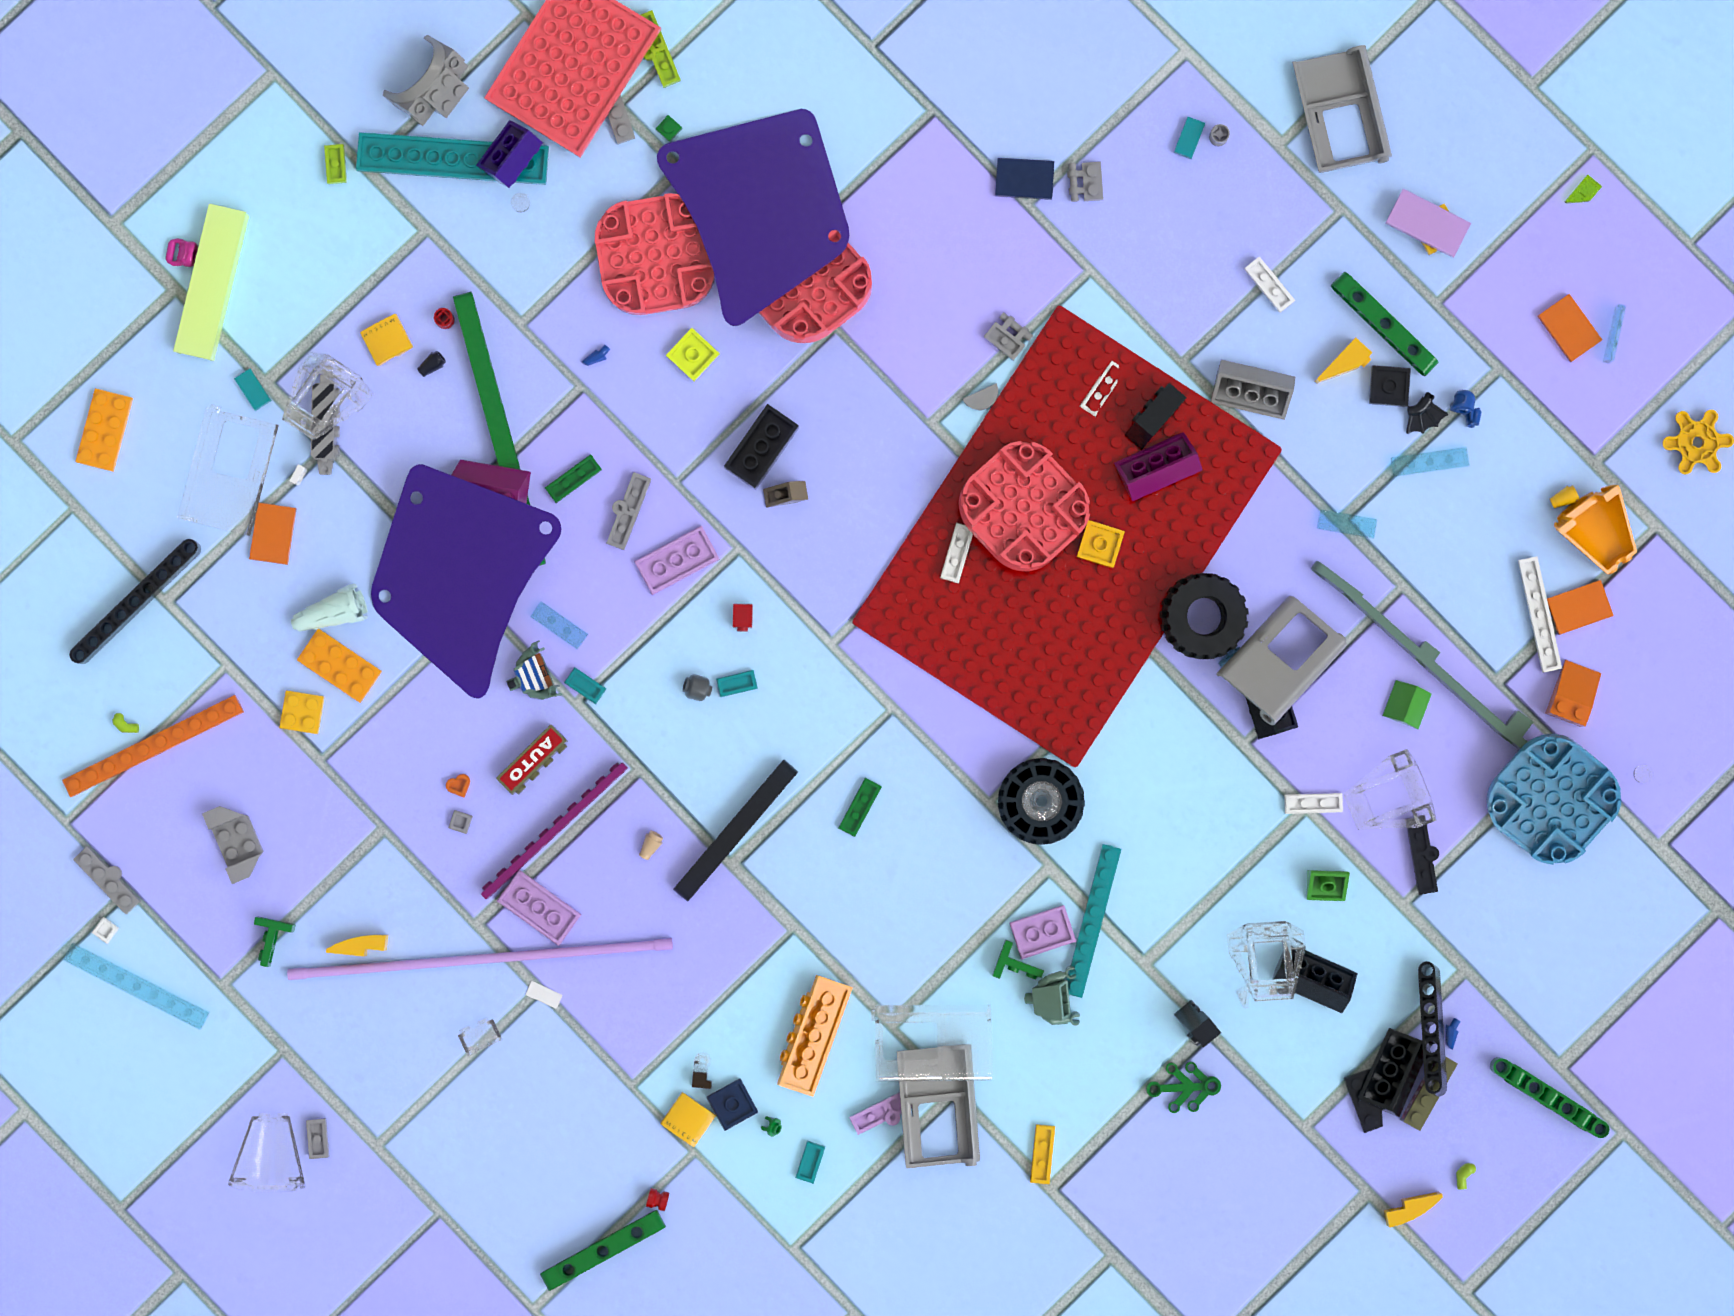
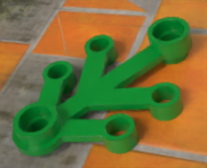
(1187, 1087)

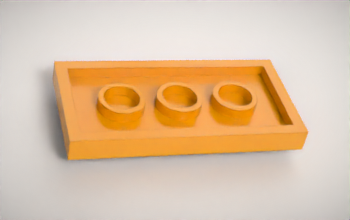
(104, 430)
(339, 665)

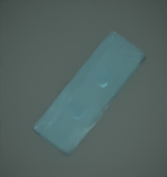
(1614, 333)
(1347, 524)
(559, 625)

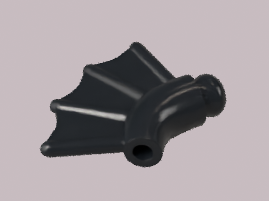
(1424, 414)

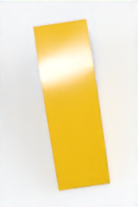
(359, 945)
(1411, 1208)

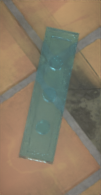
(1429, 461)

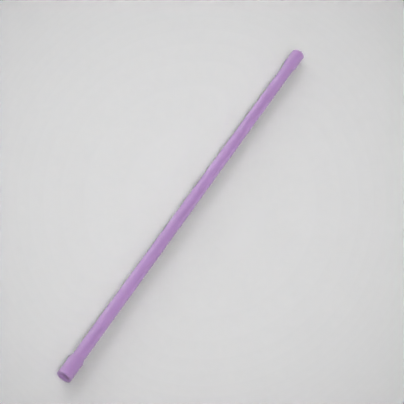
(304, 973)

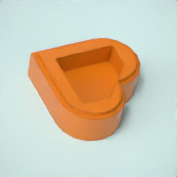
(459, 785)

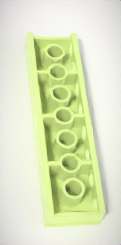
(211, 282)

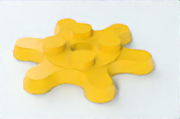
(1710, 442)

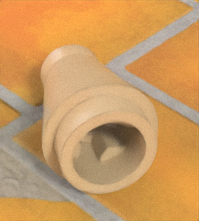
(651, 844)

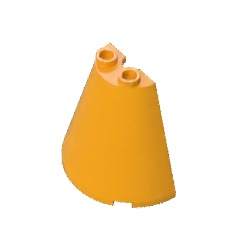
(1599, 528)

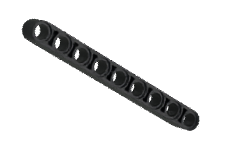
(126, 604)
(735, 830)

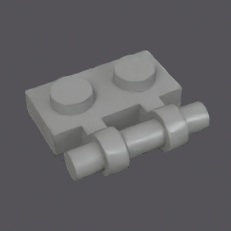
(1092, 182)
(1005, 341)

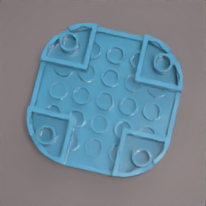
(1553, 798)

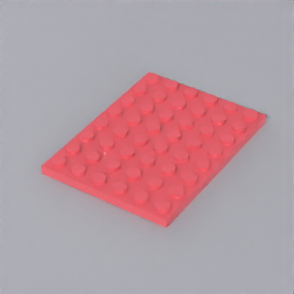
(572, 68)

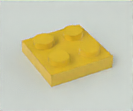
(1100, 544)
(302, 712)

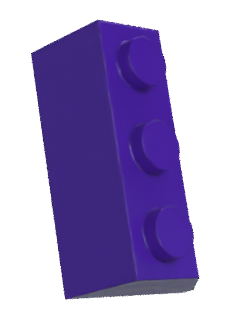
(509, 153)

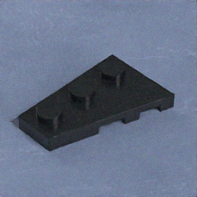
(1368, 1115)

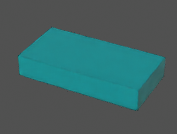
(1189, 137)
(252, 389)
(737, 683)
(585, 685)
(810, 1162)

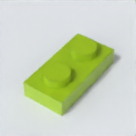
(335, 164)

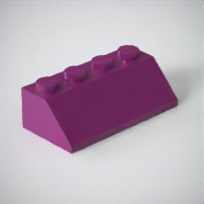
(1158, 466)
(503, 480)

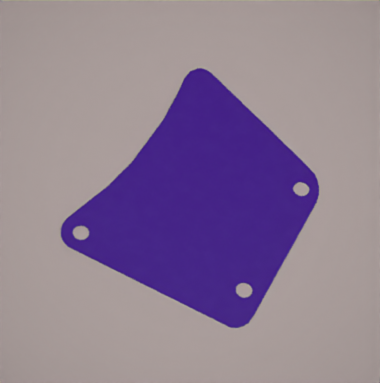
(759, 206)
(458, 571)

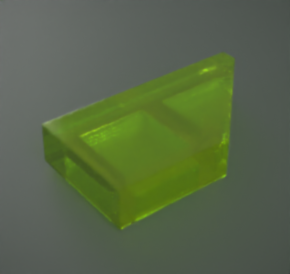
(1584, 191)

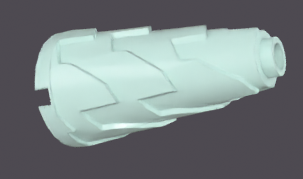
(334, 610)

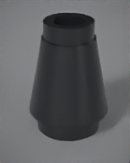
(432, 363)

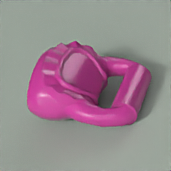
(186, 253)

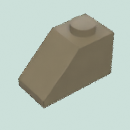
(785, 493)

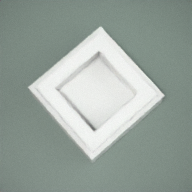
(298, 475)
(105, 930)

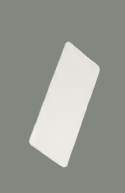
(544, 994)

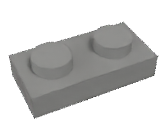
(317, 1138)

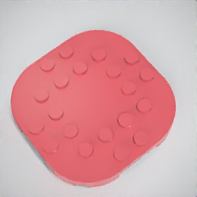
(652, 256)
(823, 299)
(1024, 506)

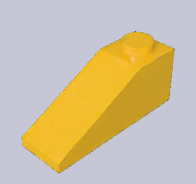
(1350, 359)

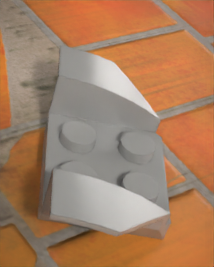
(235, 840)

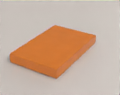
(1569, 328)
(273, 533)
(1579, 607)

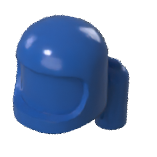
(1464, 404)

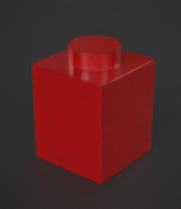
(743, 617)

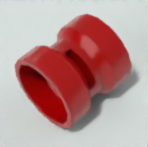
(446, 320)
(657, 1199)

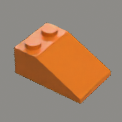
(1574, 694)

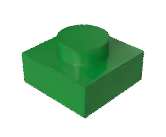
(669, 128)

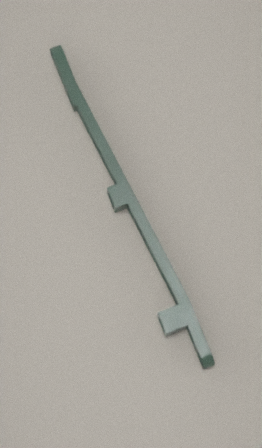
(1426, 655)

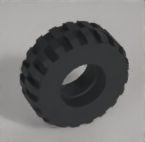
(1231, 608)

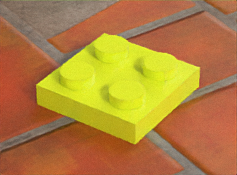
(692, 354)

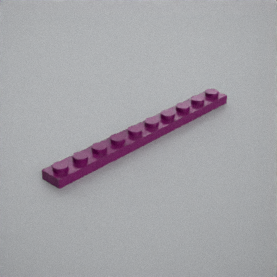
(559, 824)

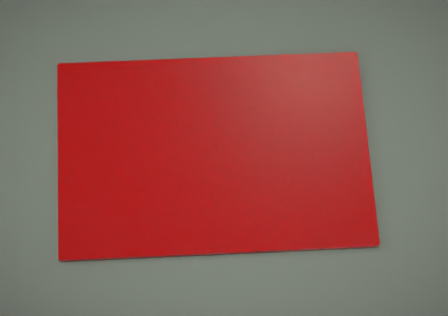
(1067, 639)

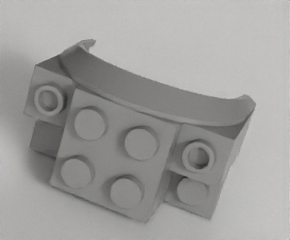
(438, 87)

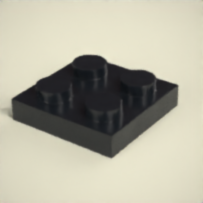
(1389, 386)

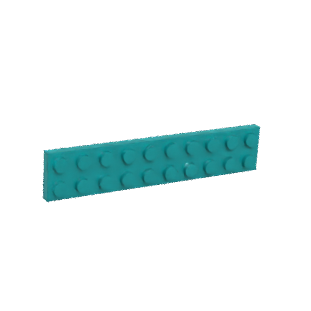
(436, 158)

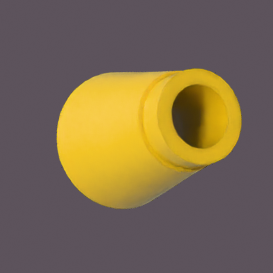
(1564, 497)

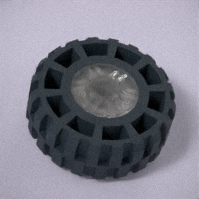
(1062, 795)

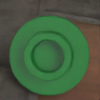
(774, 1126)

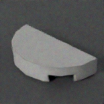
(982, 399)

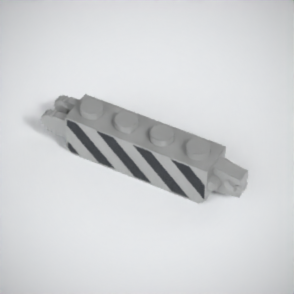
(325, 447)

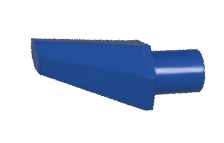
(596, 356)
(1451, 1033)

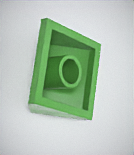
(1407, 704)
(1327, 885)

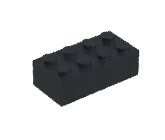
(761, 447)

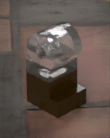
(700, 1071)

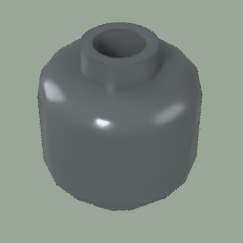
(697, 687)

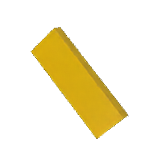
(1042, 1154)

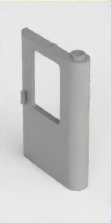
(1336, 83)
(1268, 679)
(920, 1092)

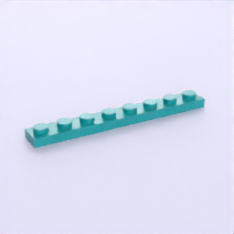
(1093, 919)

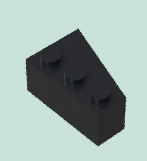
(1155, 415)
(1199, 1026)

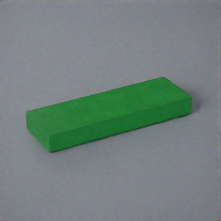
(573, 478)
(860, 807)

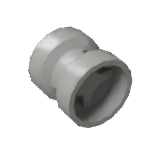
(1222, 134)

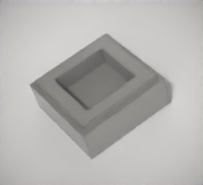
(460, 822)

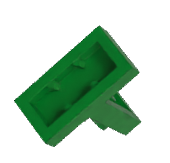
(270, 937)
(1014, 965)

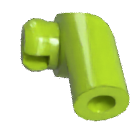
(124, 727)
(1463, 1173)

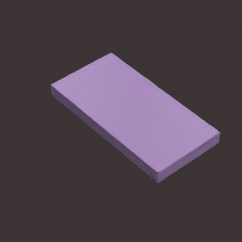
(1428, 223)
(677, 560)
(539, 907)

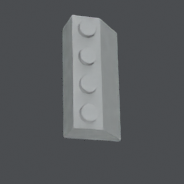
(1253, 389)

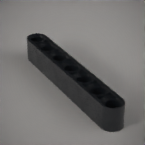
(1437, 1036)

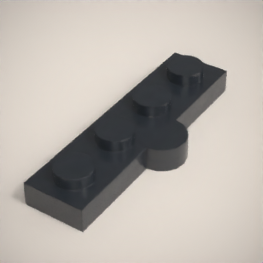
(1422, 859)

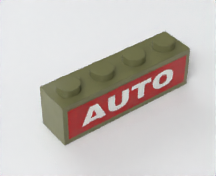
(532, 759)
(1423, 1101)

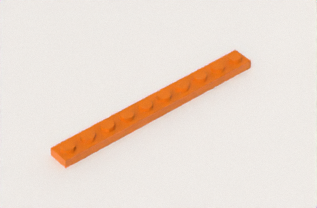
(153, 746)

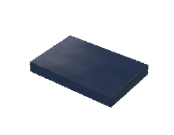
(1024, 178)

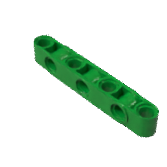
(1373, 312)
(1549, 1097)
(590, 1257)

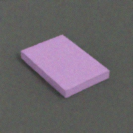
(1042, 932)

